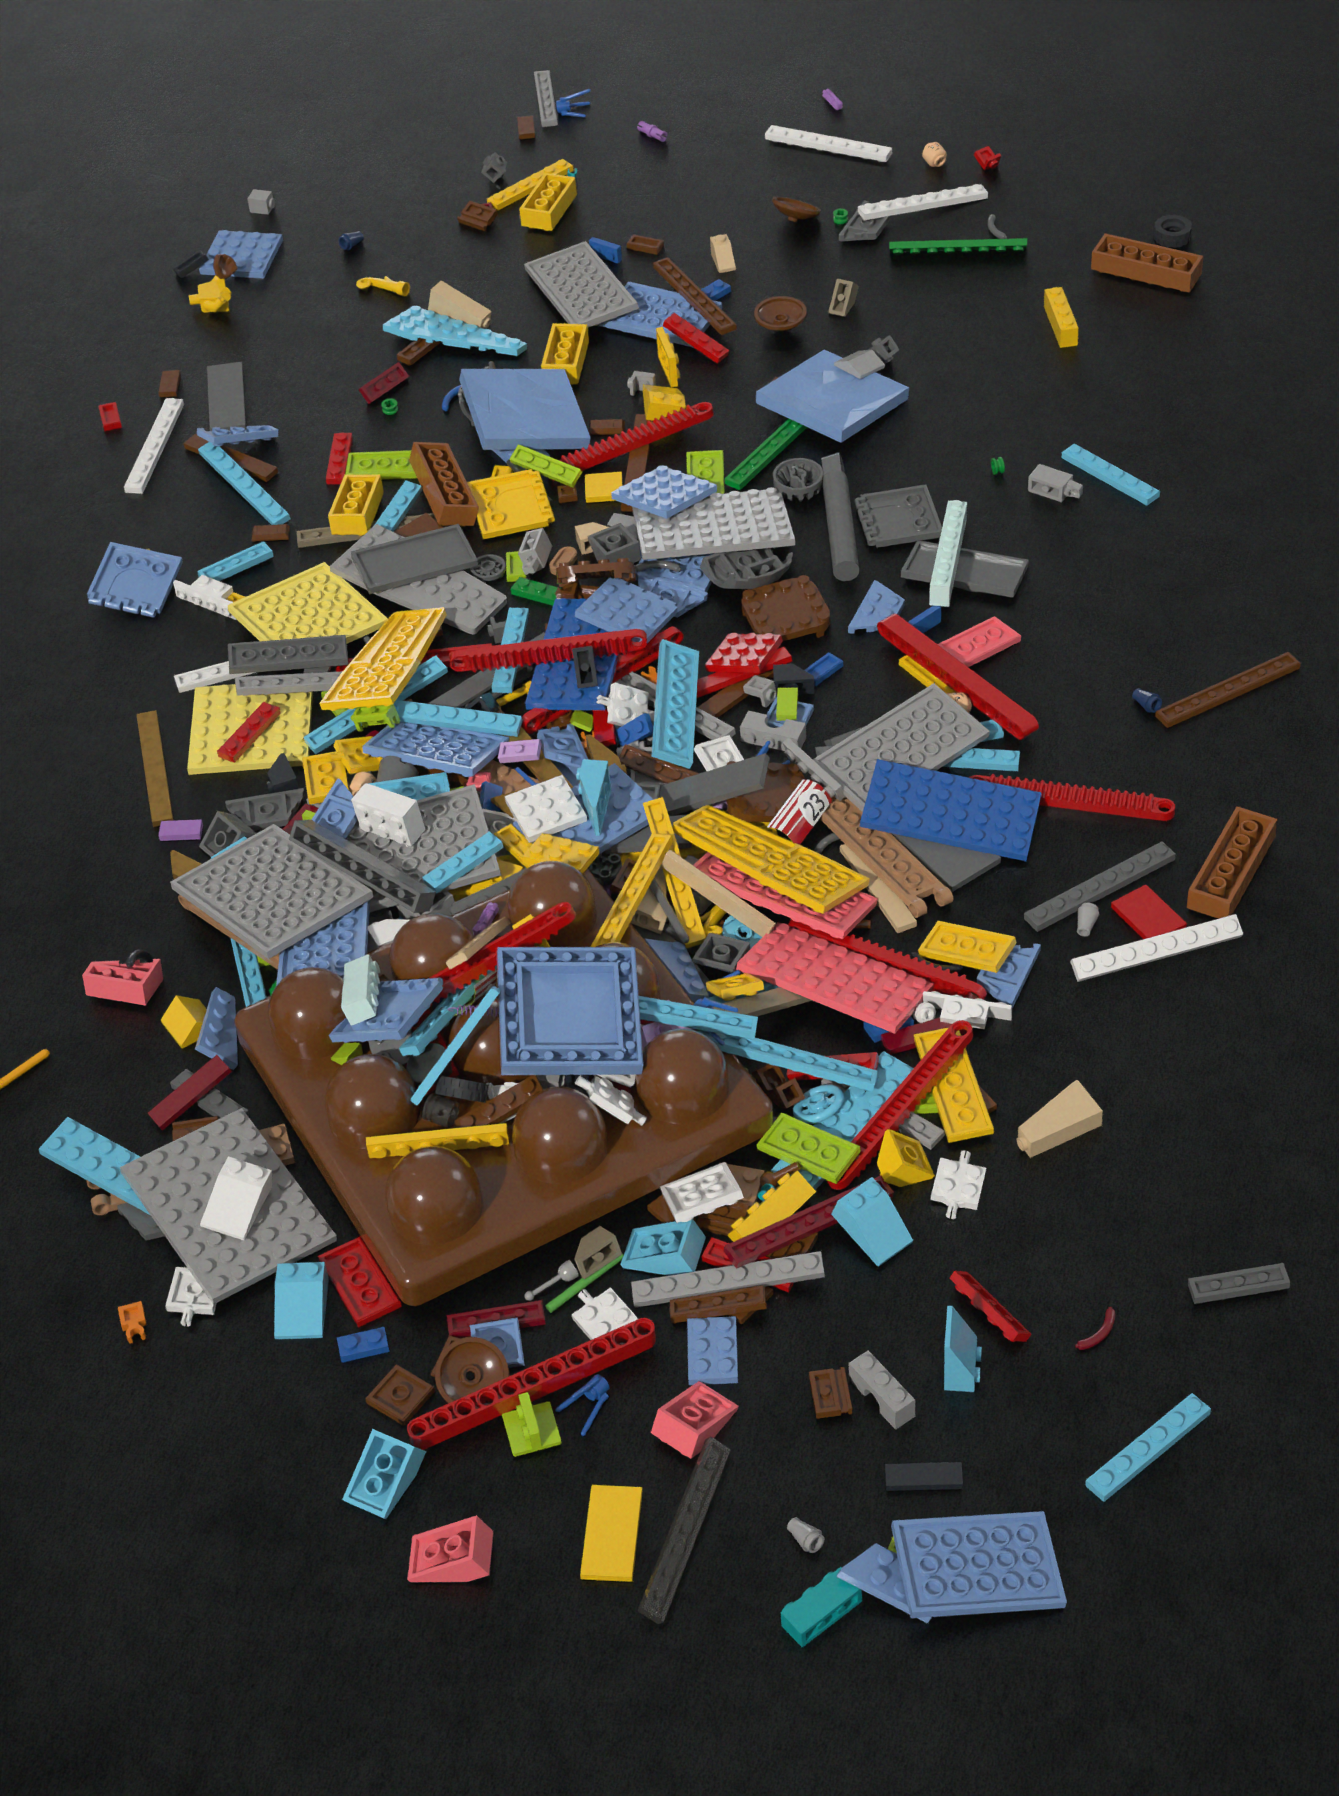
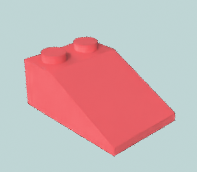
(692, 1418)
(452, 1552)

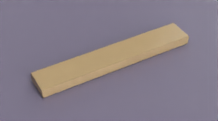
(717, 894)
(888, 901)
(477, 942)

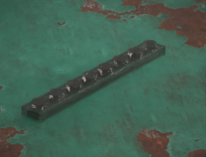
(684, 1530)

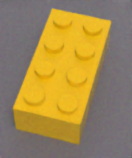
(548, 201)
(567, 349)
(355, 504)

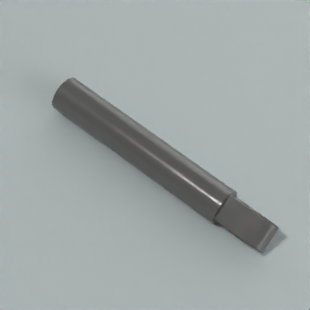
(839, 518)

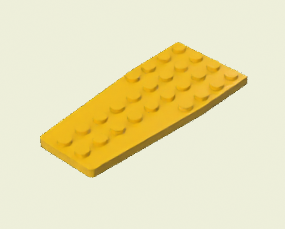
(386, 661)
(771, 859)

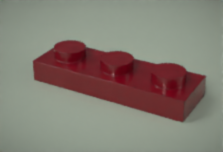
(383, 383)

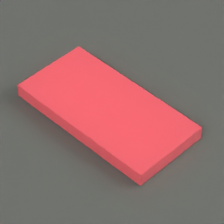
(981, 641)

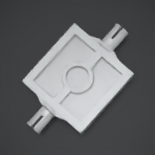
(624, 704)
(611, 1099)
(958, 1184)
(187, 1296)
(602, 1314)

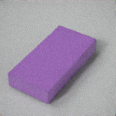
(180, 830)

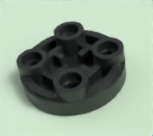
(606, 867)
(421, 1065)

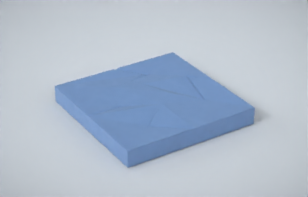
(831, 398)
(524, 409)
(569, 1011)

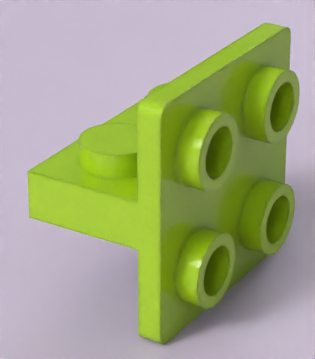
(531, 1427)

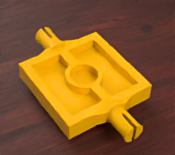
(352, 756)

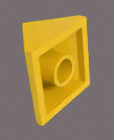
(184, 1020)

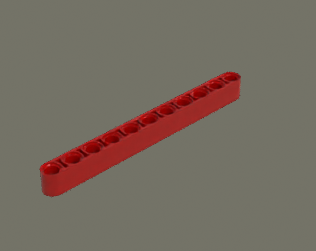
(958, 676)
(520, 1383)

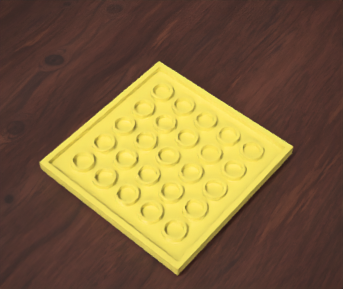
(308, 606)
(221, 712)

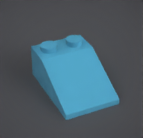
(595, 790)
(872, 1221)
(664, 1248)
(300, 1300)
(960, 1354)
(383, 1474)

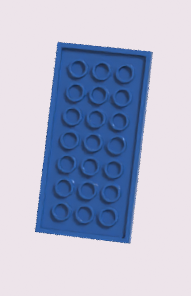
(556, 683)
(951, 809)

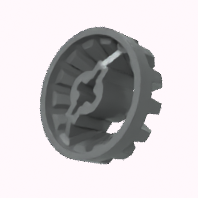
(797, 473)

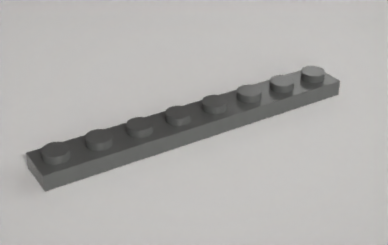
(1099, 886)

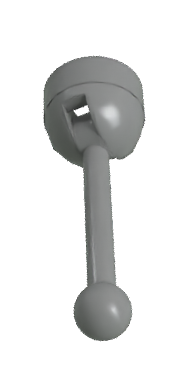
(566, 1272)

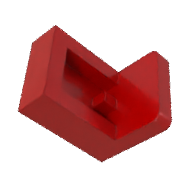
(987, 158)

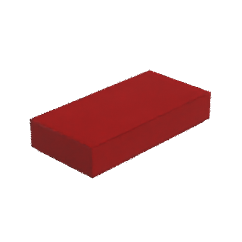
(110, 416)

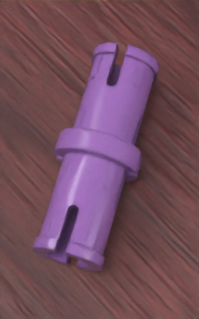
(652, 131)

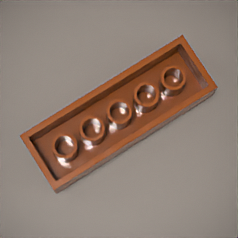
(1147, 262)
(443, 484)
(1232, 863)

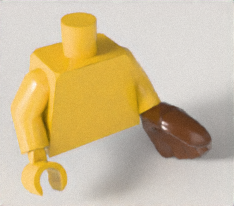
(214, 294)

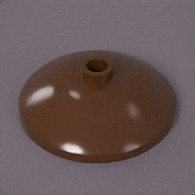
(795, 209)
(780, 313)
(465, 1356)

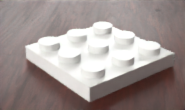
(545, 808)
(701, 1192)

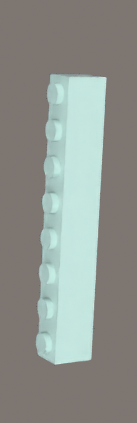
(948, 553)

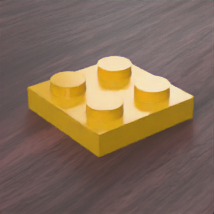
(730, 987)

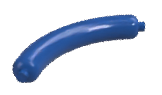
(451, 394)

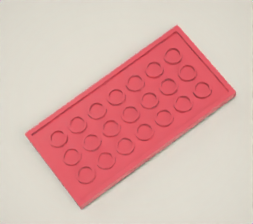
(836, 921)
(835, 977)

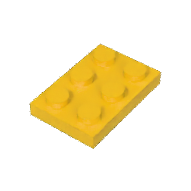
(667, 357)
(322, 775)
(563, 850)

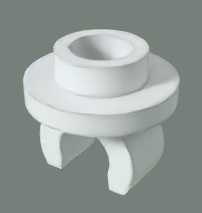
(924, 1012)

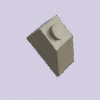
(843, 297)
(596, 1251)

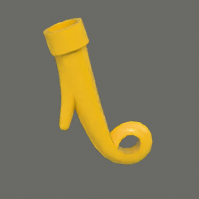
(401, 288)
(711, 919)

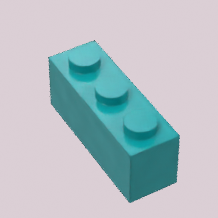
(819, 1608)

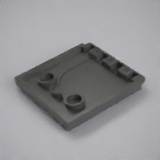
(898, 516)

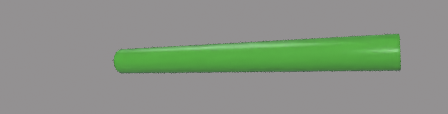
(579, 1285)

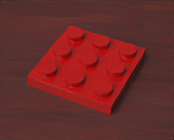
(744, 653)

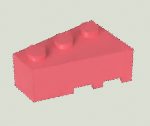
(122, 983)

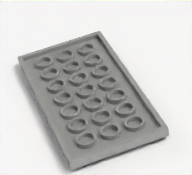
(581, 286)
(917, 733)

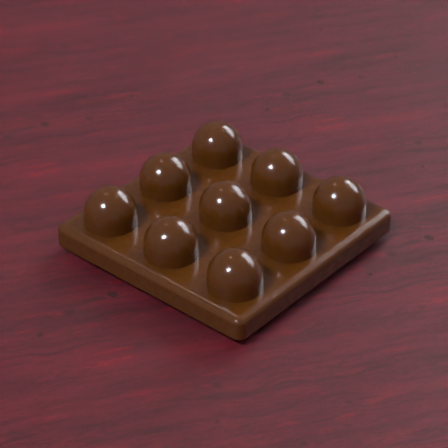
(466, 1211)

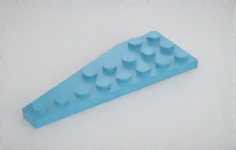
(431, 326)

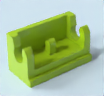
(375, 716)

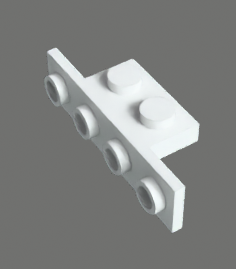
(206, 593)
(970, 1010)

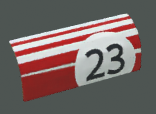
(801, 811)
(482, 988)

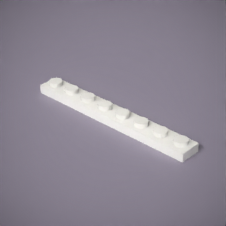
(828, 143)
(922, 202)
(154, 446)
(1156, 948)

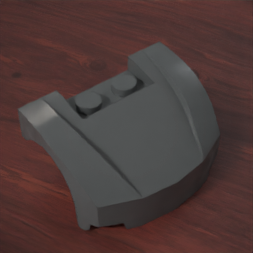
(744, 568)

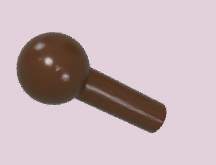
(772, 1178)

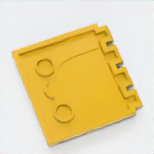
(511, 503)

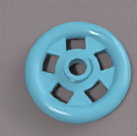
(817, 1103)

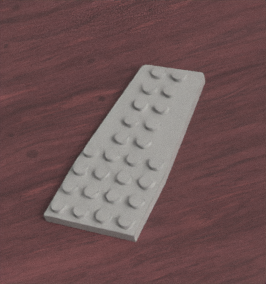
(465, 598)

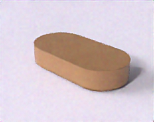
(565, 554)

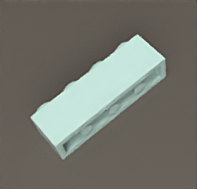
(360, 989)

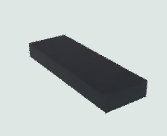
(924, 1476)

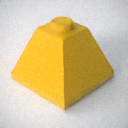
(902, 1160)

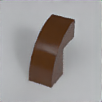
(775, 1086)

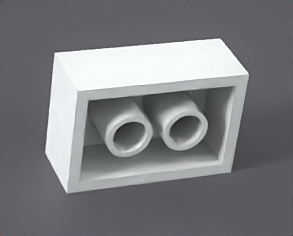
(388, 814)

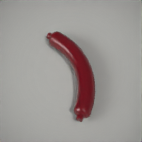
(1101, 1334)

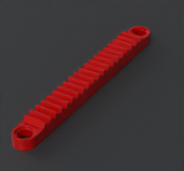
(639, 436)
(546, 650)
(625, 664)
(1091, 799)
(522, 936)
(943, 981)
(906, 1097)

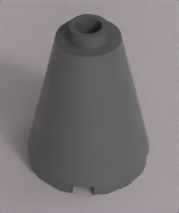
(392, 769)

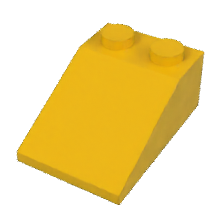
(661, 400)

